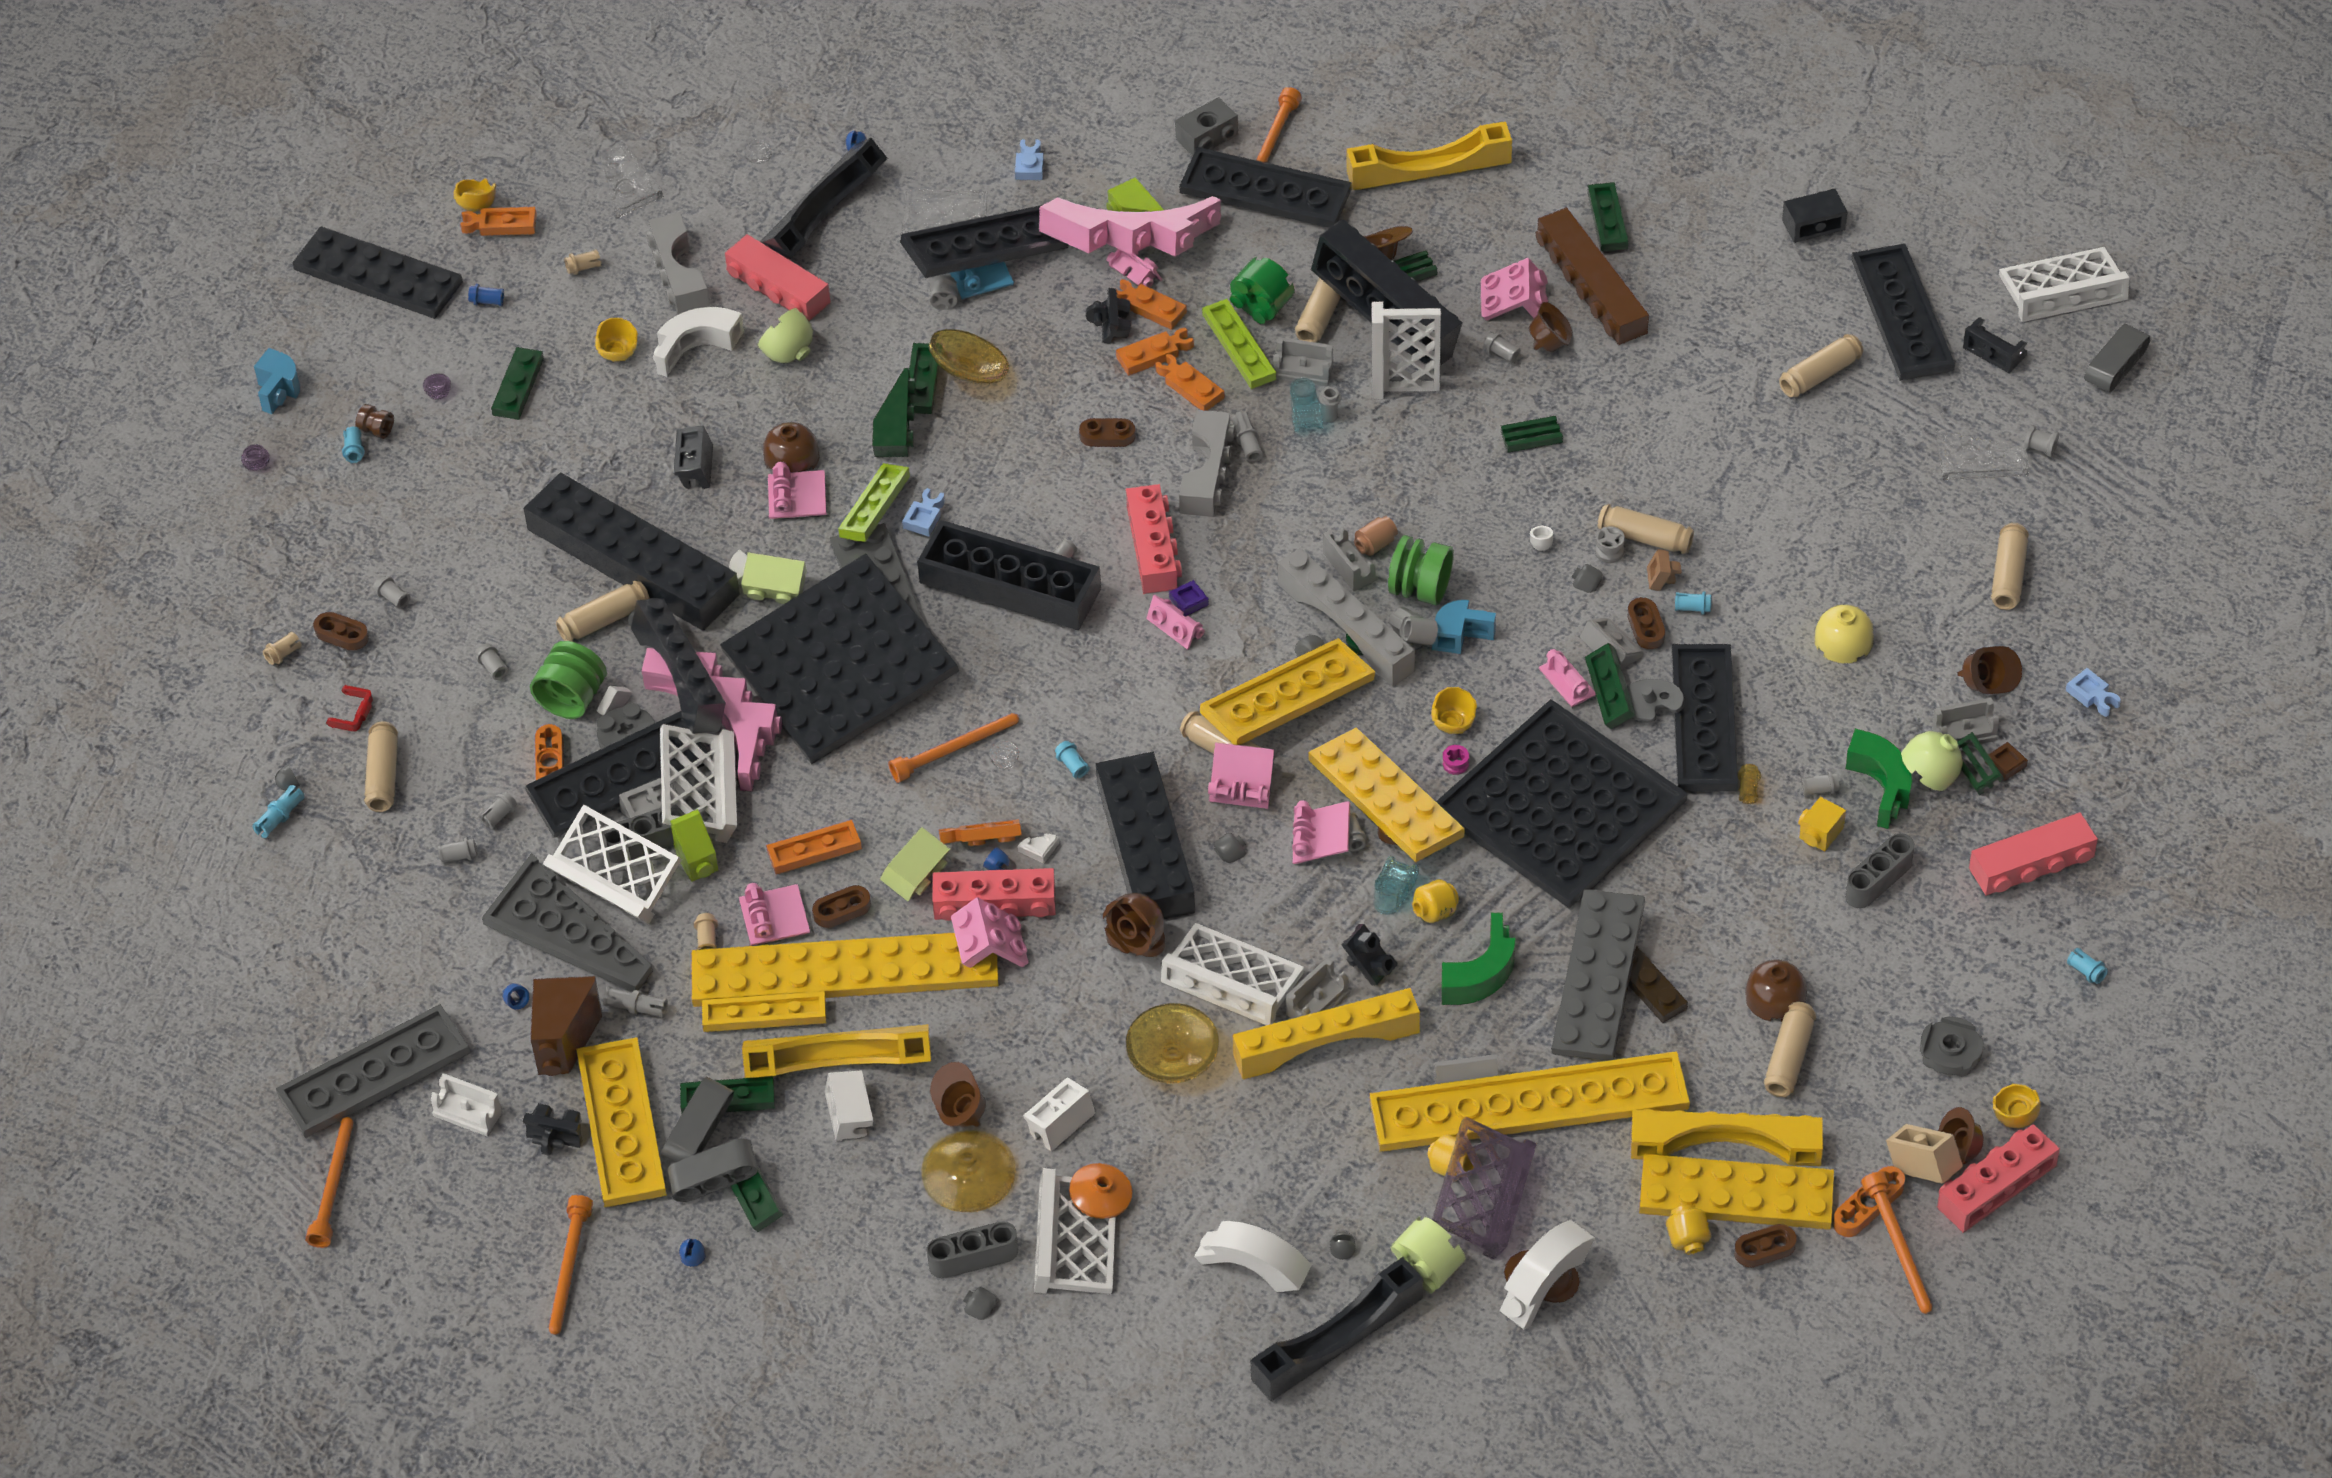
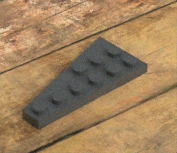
(560, 923)

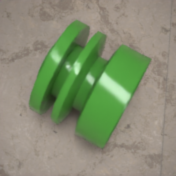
(1415, 568)
(568, 679)

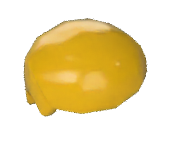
(474, 194)
(616, 339)
(1453, 710)
(2016, 1106)

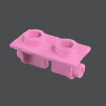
(1142, 270)
(1173, 623)
(1566, 678)

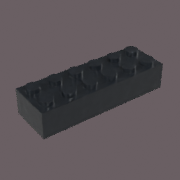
(1366, 276)
(1009, 575)
(1145, 832)

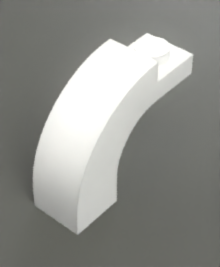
(696, 328)
(1258, 1250)
(1540, 1268)

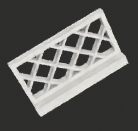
(2065, 295)
(1382, 344)
(722, 777)
(606, 888)
(1222, 988)
(1048, 1238)

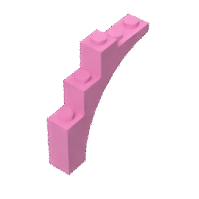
(1129, 231)
(752, 723)

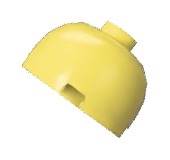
(1844, 634)

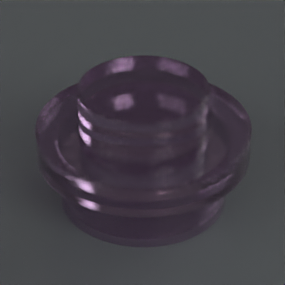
(437, 386)
(255, 457)

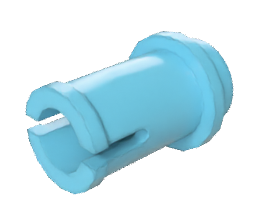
(353, 450)
(1693, 602)
(1067, 753)
(2093, 970)

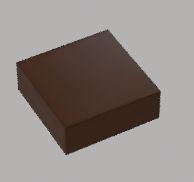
(2008, 760)

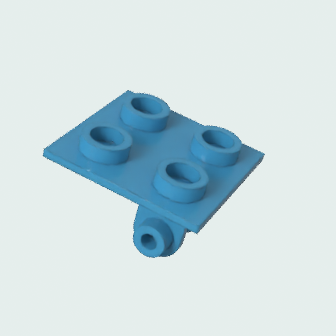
(982, 279)

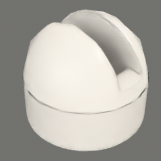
(1541, 537)

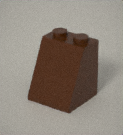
(562, 1021)

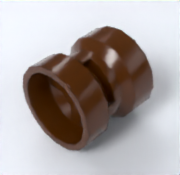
(377, 422)

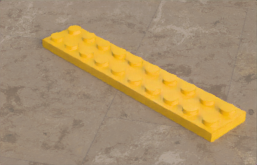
(839, 968)
(1530, 1100)

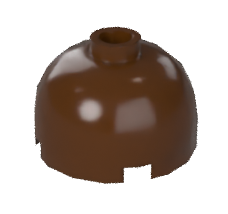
(792, 445)
(1134, 923)
(1773, 988)

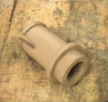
(582, 261)
(276, 652)
(705, 926)

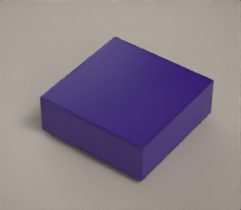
(1189, 598)

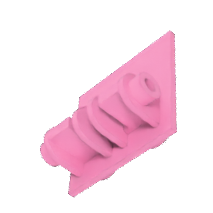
(796, 493)
(1241, 775)
(1320, 831)
(773, 913)

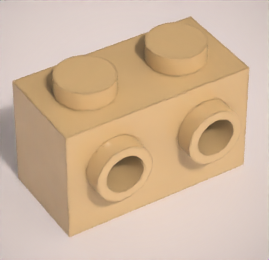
(1924, 1153)

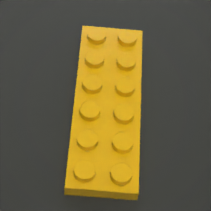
(1287, 692)
(1386, 794)
(621, 1122)
(1738, 1191)

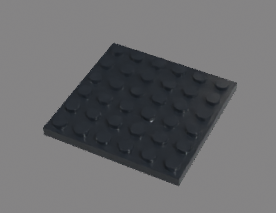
(839, 658)
(1561, 803)

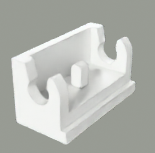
(848, 1104)
(466, 1105)
(1060, 1113)

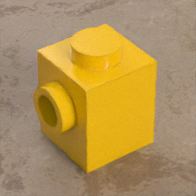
(1821, 824)

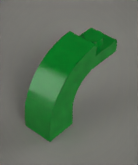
(1884, 763)
(1483, 976)

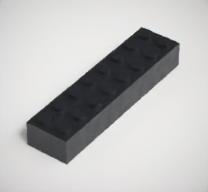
(631, 550)

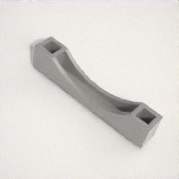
(1381, 646)

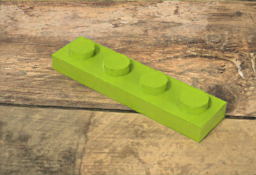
(1239, 343)
(874, 502)

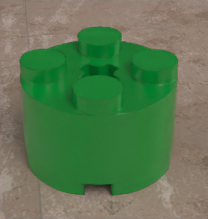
(1261, 289)

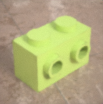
(773, 577)
(915, 864)

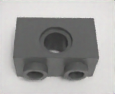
(1206, 126)

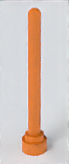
(1288, 101)
(903, 767)
(1877, 1187)
(579, 1209)
(320, 1232)

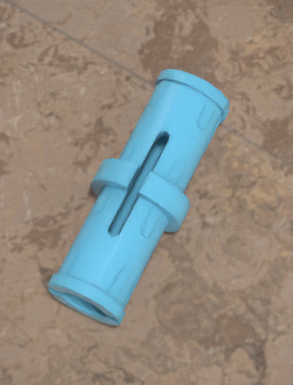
(278, 811)

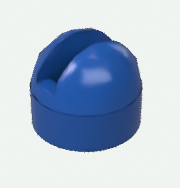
(854, 136)
(996, 860)
(521, 992)
(697, 1255)

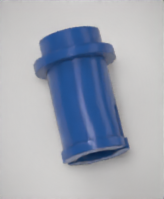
(485, 295)

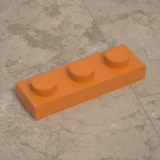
(813, 847)

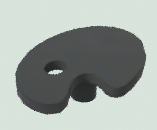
(1647, 694)

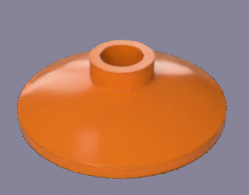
(1097, 1200)

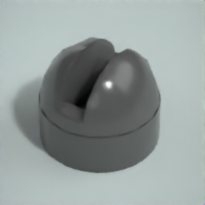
(285, 778)
(1342, 1245)

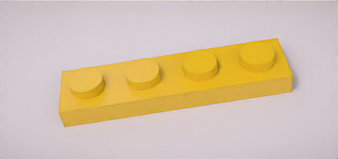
(764, 1011)

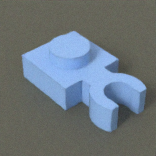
(1029, 162)
(925, 515)
(2091, 689)

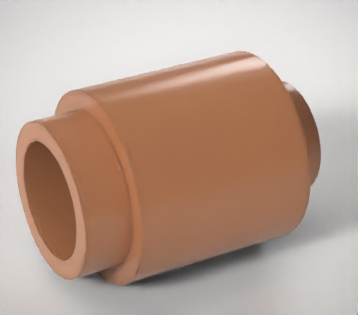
(1375, 535)

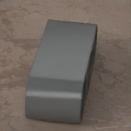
(2117, 357)
(649, 827)
(1879, 870)
(698, 1120)
(712, 1170)
(982, 1238)

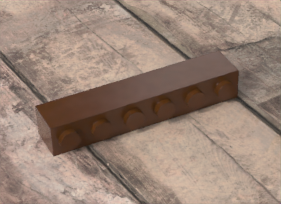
(1592, 276)

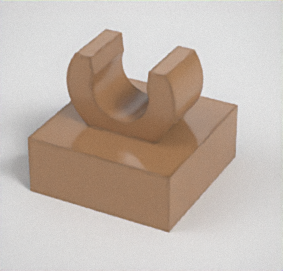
(1662, 570)

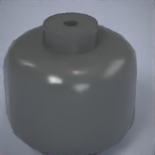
(1587, 578)
(1308, 644)
(1230, 848)
(980, 1303)

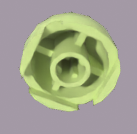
(788, 339)
(1934, 758)

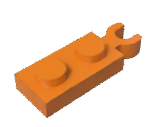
(500, 221)
(1152, 304)
(1148, 351)
(1190, 383)
(977, 833)

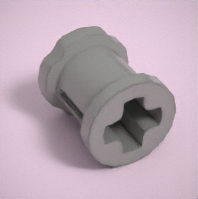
(2041, 440)

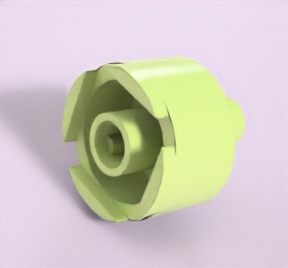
(1429, 1252)

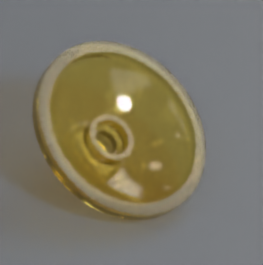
(968, 357)
(1167, 1031)
(970, 1183)

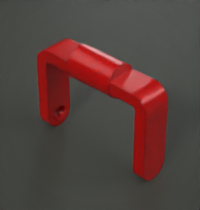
(362, 711)

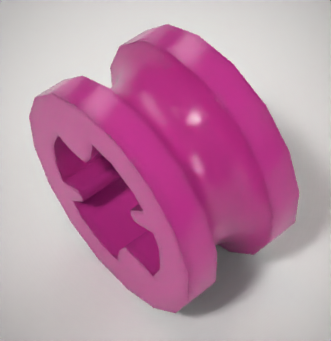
(1454, 752)

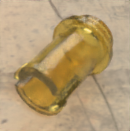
(1749, 777)

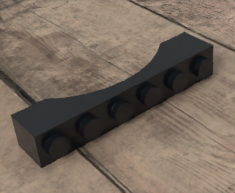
(849, 172)
(697, 694)
(1294, 1360)

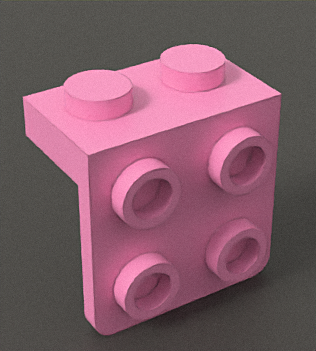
(1513, 287)
(987, 929)

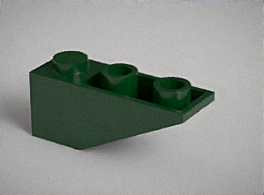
(891, 423)

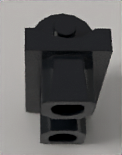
(1107, 314)
(1368, 955)
(553, 1132)

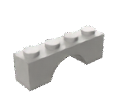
(685, 285)
(1200, 488)

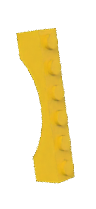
(1481, 148)
(1380, 1017)
(804, 1052)
(1790, 1138)

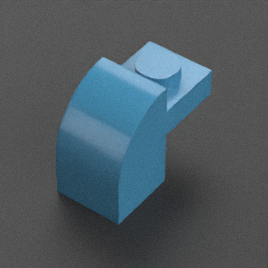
(278, 379)
(1457, 621)

